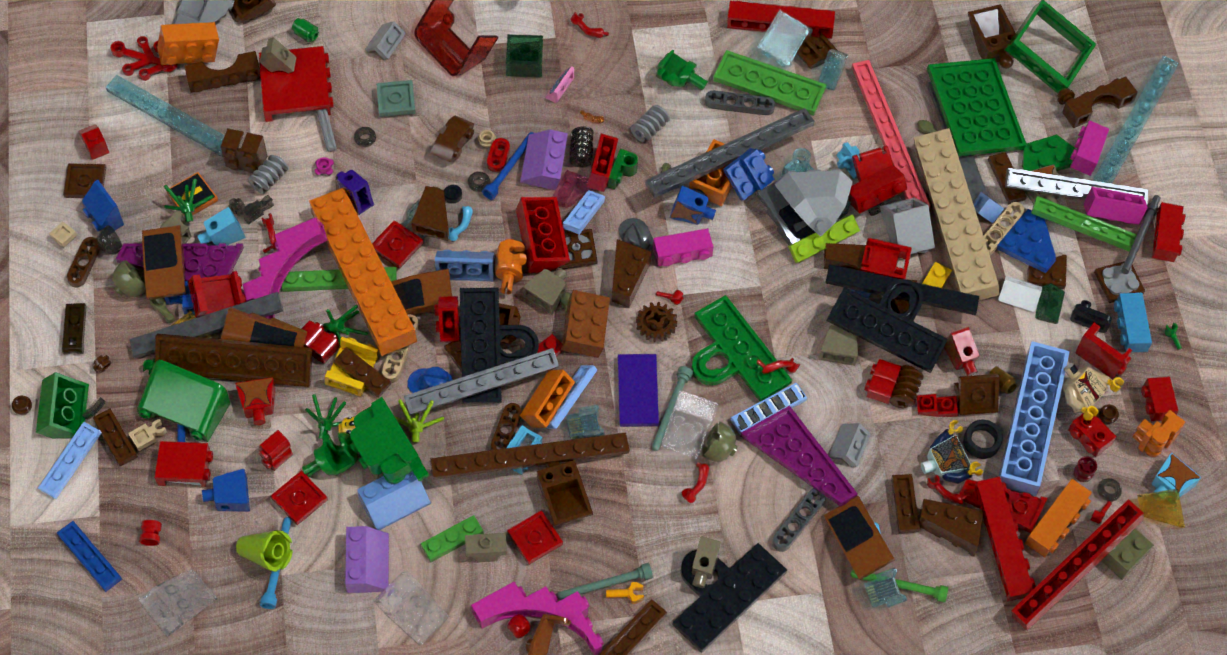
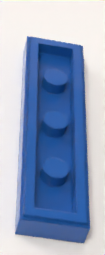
(89, 556)

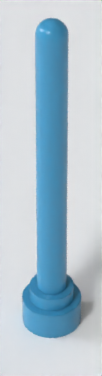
(269, 598)

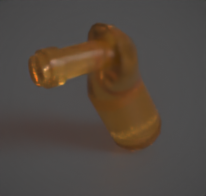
(589, 117)

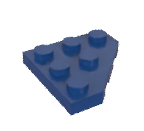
(1029, 242)

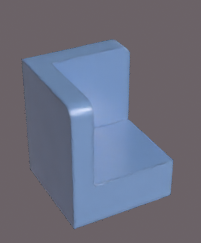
(987, 207)

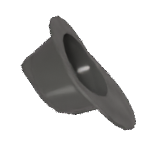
(636, 233)

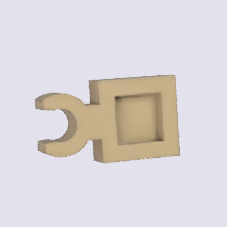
(144, 436)

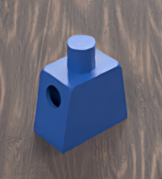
(229, 492)

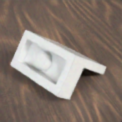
(1020, 293)

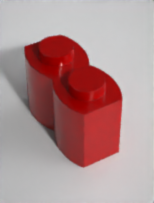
(321, 342)
(883, 381)
(275, 450)

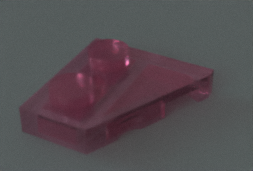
(571, 189)

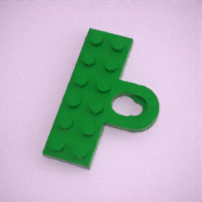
(741, 348)

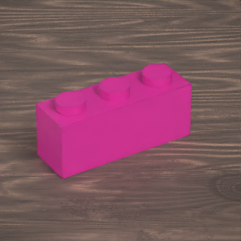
(1088, 147)
(1115, 205)
(683, 247)

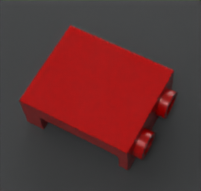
(215, 293)
(1101, 354)
(183, 463)

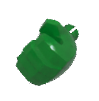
(678, 71)
(331, 457)

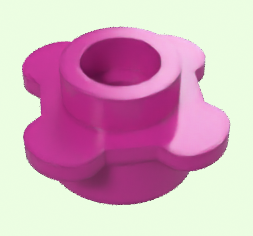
(320, 163)

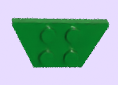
(1046, 153)

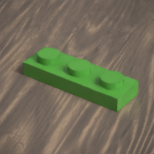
(451, 538)

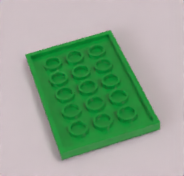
(976, 107)

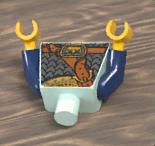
(949, 458)

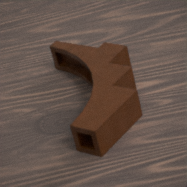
(851, 257)

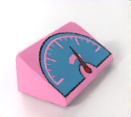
(561, 85)

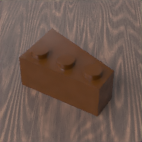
(953, 523)

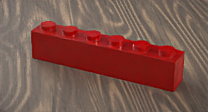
(760, 16)
(1004, 539)

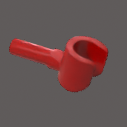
(676, 298)
(1098, 516)

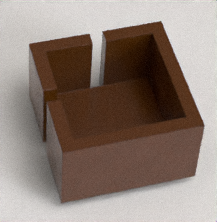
(249, 156)

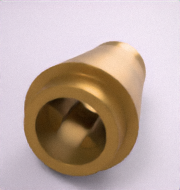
(1006, 382)

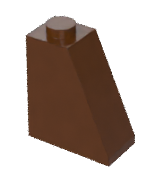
(431, 215)

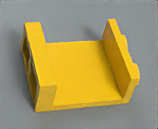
(339, 379)

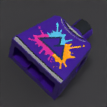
(356, 184)

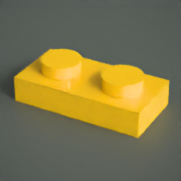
(937, 275)

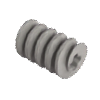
(650, 123)
(267, 172)

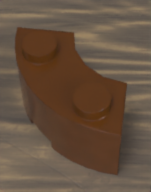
(450, 143)

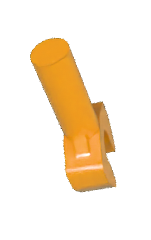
(635, 599)

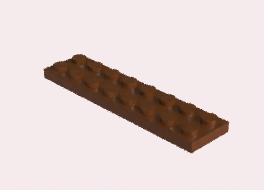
(236, 359)

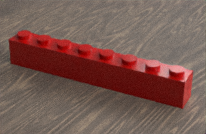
(1077, 565)

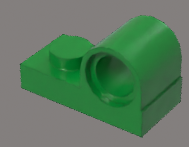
(621, 168)

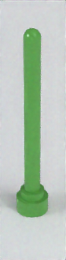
(939, 593)

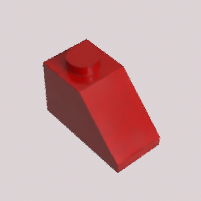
(94, 141)

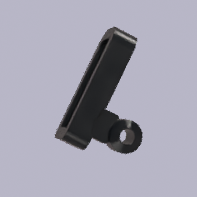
(1087, 316)

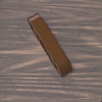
(83, 270)
(504, 421)

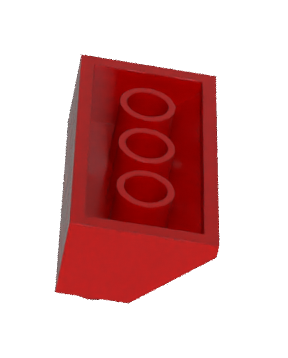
(542, 233)

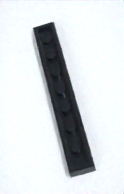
(878, 284)

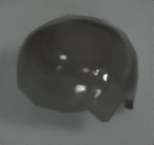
(108, 241)

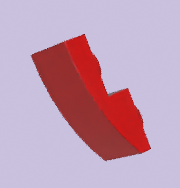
(937, 406)

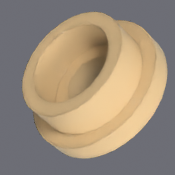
(486, 134)

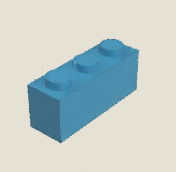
(1133, 322)

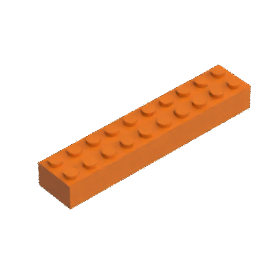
(363, 272)

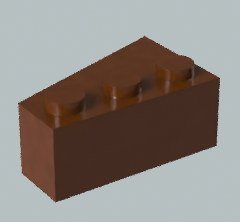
(629, 272)

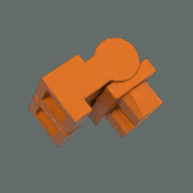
(1160, 435)

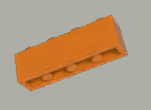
(1058, 518)

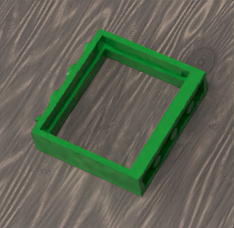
(1037, 64)

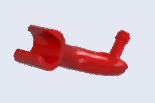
(594, 32)
(268, 223)
(789, 364)
(688, 493)
(955, 498)

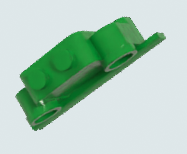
(384, 444)

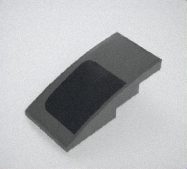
(783, 214)

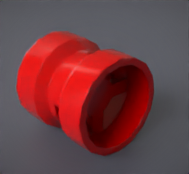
(150, 532)

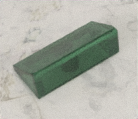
(1050, 304)

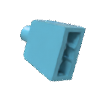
(222, 229)

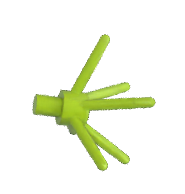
(416, 426)

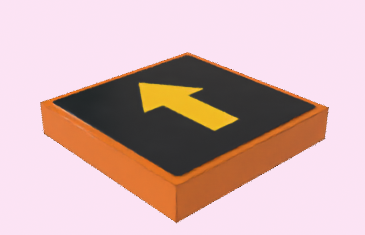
(201, 191)

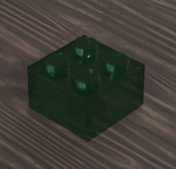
(524, 55)

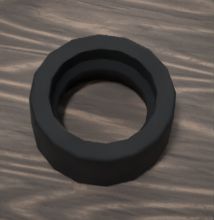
(984, 425)

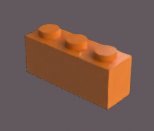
(547, 398)

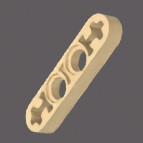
(1001, 230)
(398, 364)

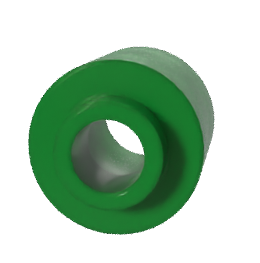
(305, 30)

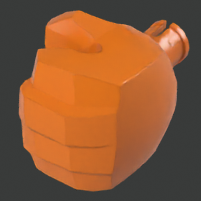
(509, 263)

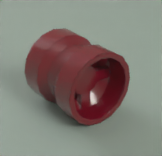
(1085, 469)

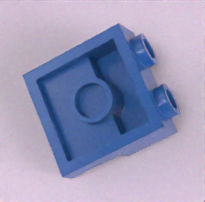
(749, 173)

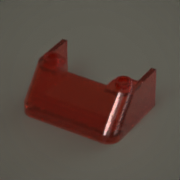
(444, 45)

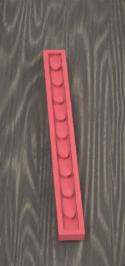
(887, 128)

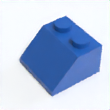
(101, 208)

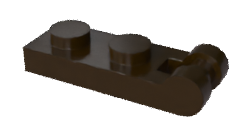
(74, 328)

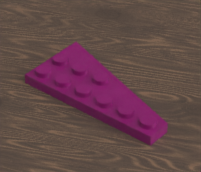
(199, 258)
(796, 449)

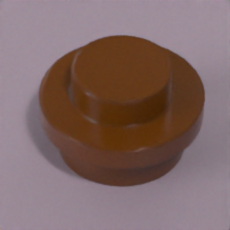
(1065, 95)
(101, 363)
(21, 405)
(1109, 413)

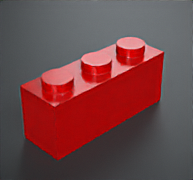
(602, 162)
(877, 189)
(1168, 232)

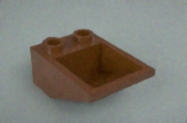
(992, 34)
(563, 492)

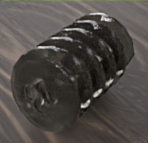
(581, 146)

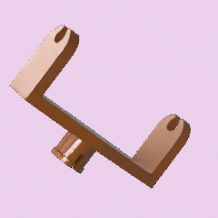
(541, 640)

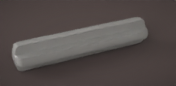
(327, 130)

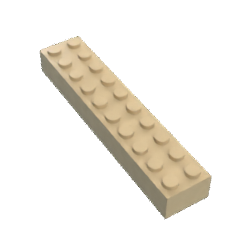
(956, 214)

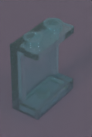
(783, 38)

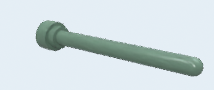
(683, 374)
(642, 572)

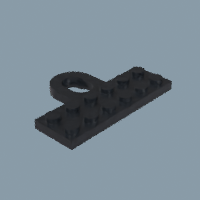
(889, 329)
(482, 338)
(728, 597)

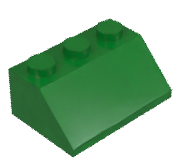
(61, 406)

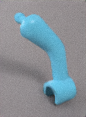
(467, 214)

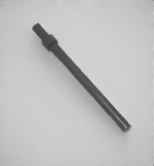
(1150, 212)

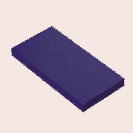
(638, 390)

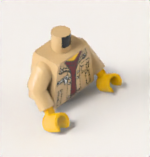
(1085, 387)

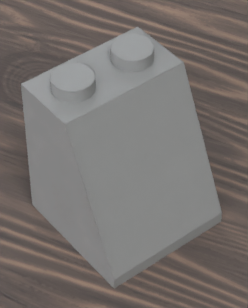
(909, 224)

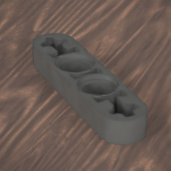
(740, 99)
(797, 518)

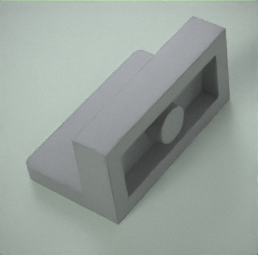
(386, 39)
(850, 443)

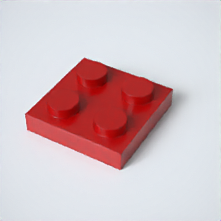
(397, 244)
(299, 497)
(535, 537)

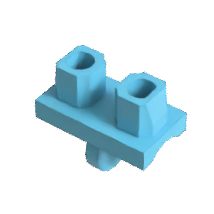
(845, 158)

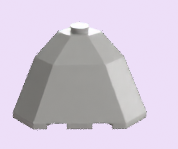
(201, 11)
(816, 196)

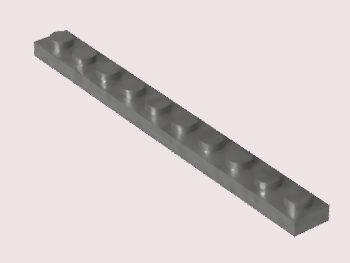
(728, 153)

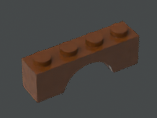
(203, 78)
(1117, 93)

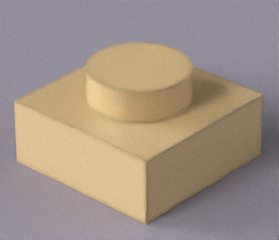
(63, 234)

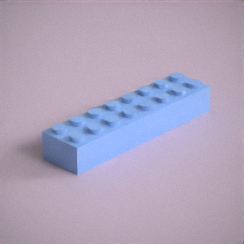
(1033, 418)

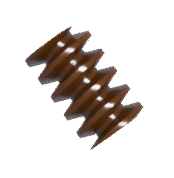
(906, 387)

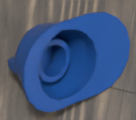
(427, 378)

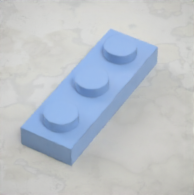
(583, 212)

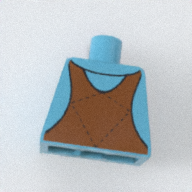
(1175, 475)

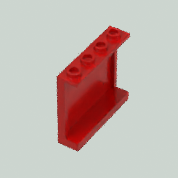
(300, 90)

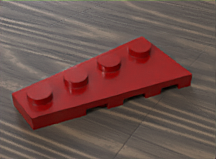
(1025, 507)

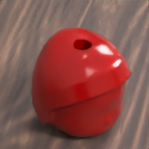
(519, 626)

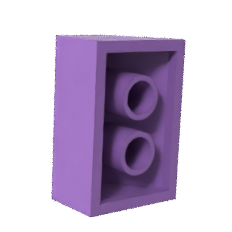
(544, 159)
(366, 560)

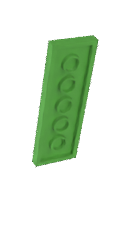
(769, 81)

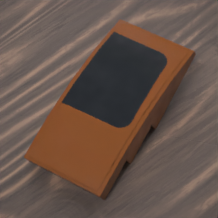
(163, 262)
(422, 291)
(258, 329)
(859, 538)

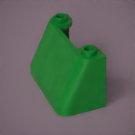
(184, 399)

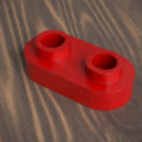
(498, 156)

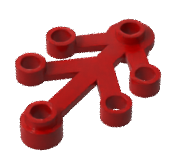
(144, 59)

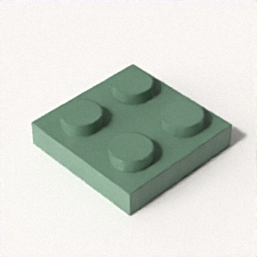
(395, 98)

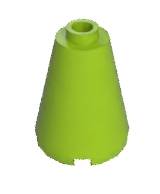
(266, 549)

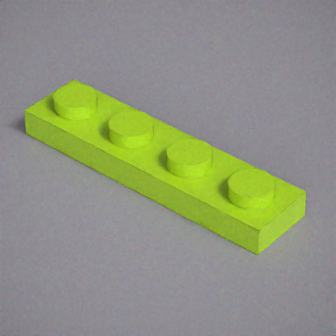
(814, 243)

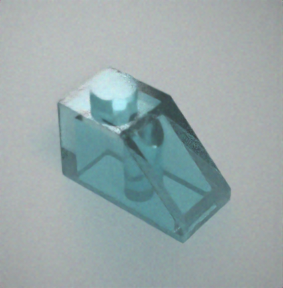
(833, 68)

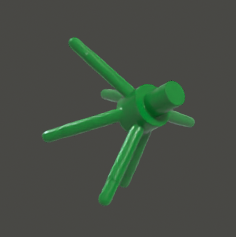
(186, 207)
(337, 325)
(325, 423)

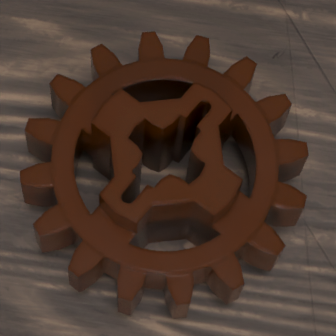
(656, 322)

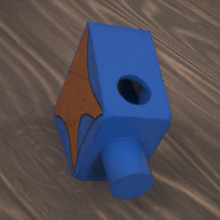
(691, 207)

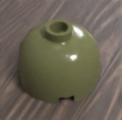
(128, 280)
(720, 443)

